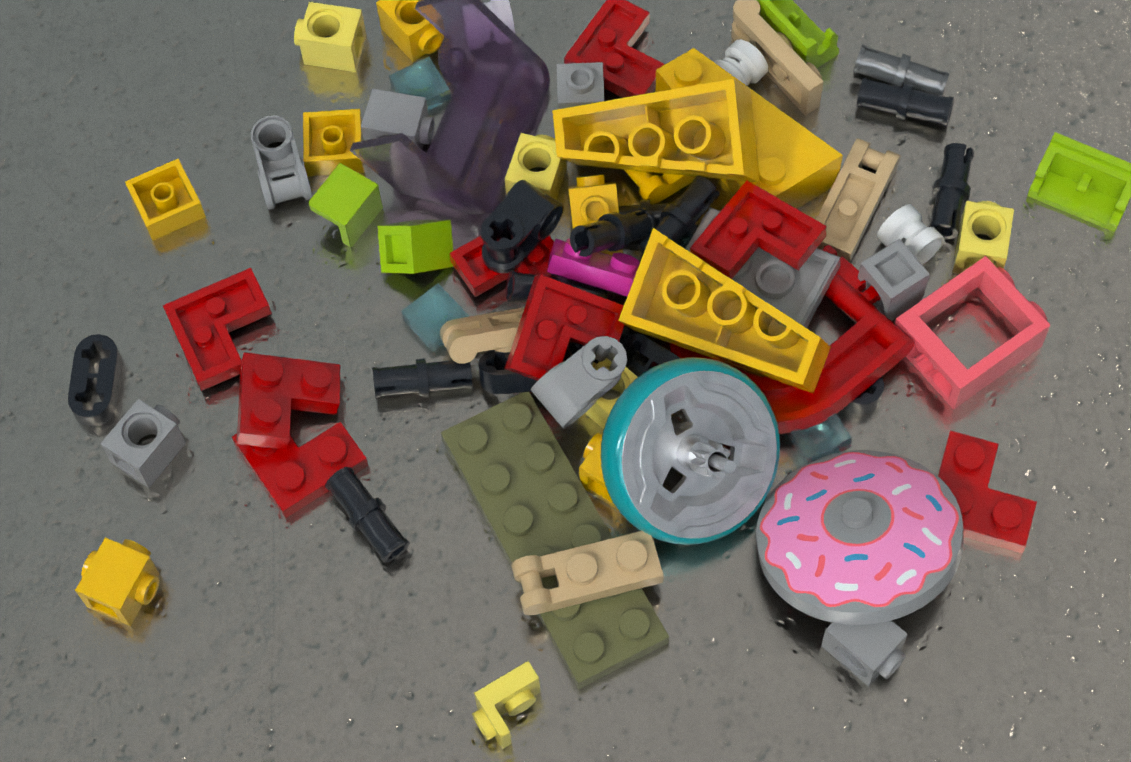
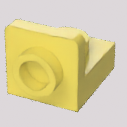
(509, 694)

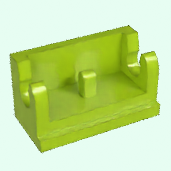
(805, 36)
(1083, 182)

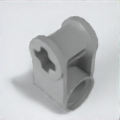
(280, 168)
(575, 385)

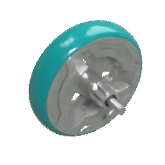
(714, 491)

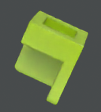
(347, 202)
(415, 246)

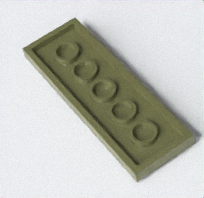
(543, 509)

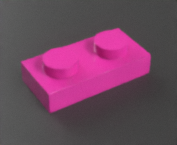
(599, 269)

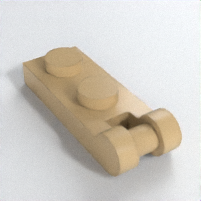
(793, 76)
(855, 197)
(480, 333)
(588, 572)

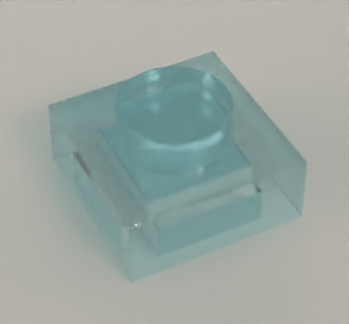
(421, 80)
(429, 314)
(821, 439)

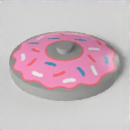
(860, 537)

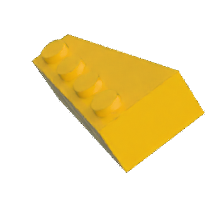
(672, 131)
(789, 157)
(711, 314)

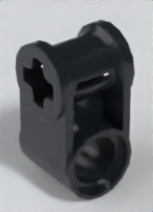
(518, 226)

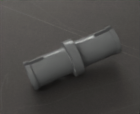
(900, 71)

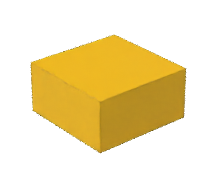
(329, 141)
(165, 199)

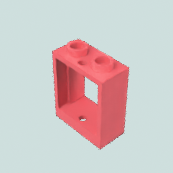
(935, 359)

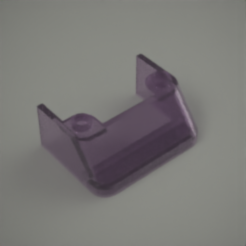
(494, 101)

